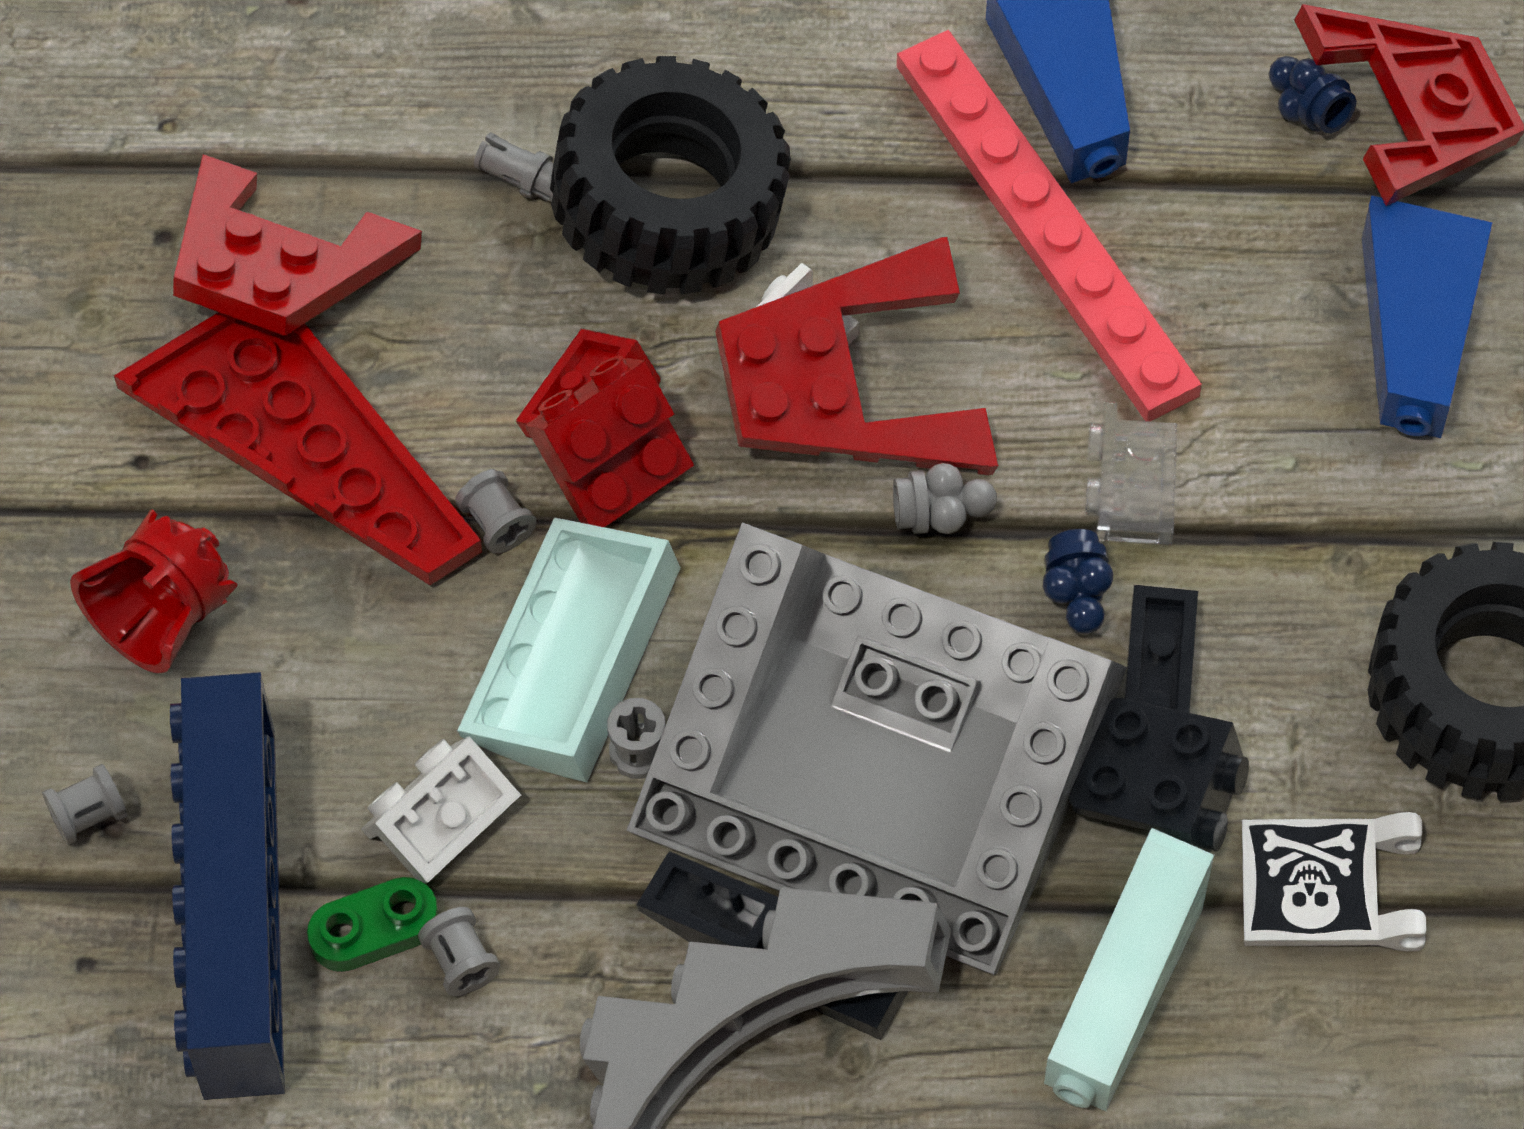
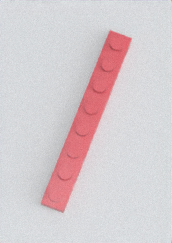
(1049, 227)

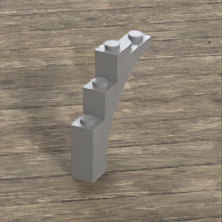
(813, 954)

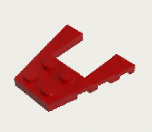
(796, 378)

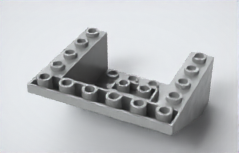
(873, 742)

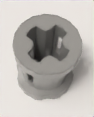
(496, 511)
(622, 729)
(84, 804)
(459, 951)

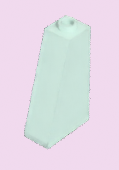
(1129, 970)

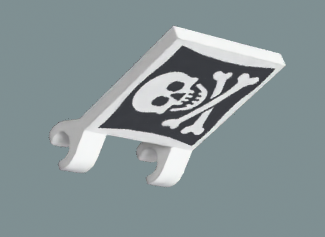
(1319, 882)

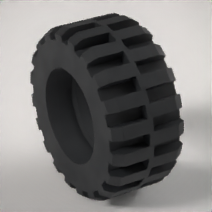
(679, 113)
(1418, 702)

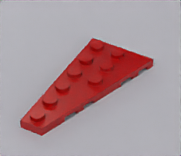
(308, 432)

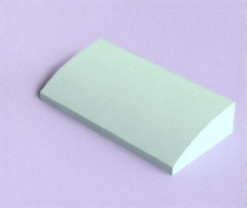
(571, 647)

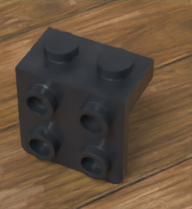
(1162, 772)

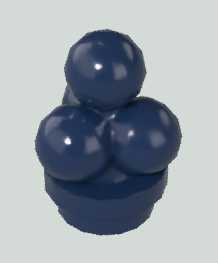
(1311, 94)
(1079, 576)

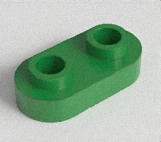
(375, 927)

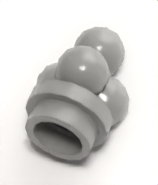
(940, 499)

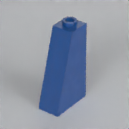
(1070, 77)
(1420, 303)

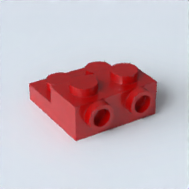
(610, 441)

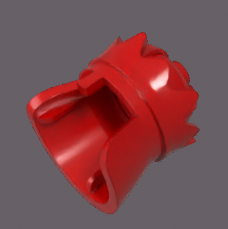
(154, 590)

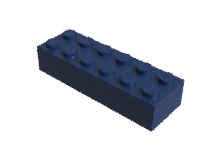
(227, 888)

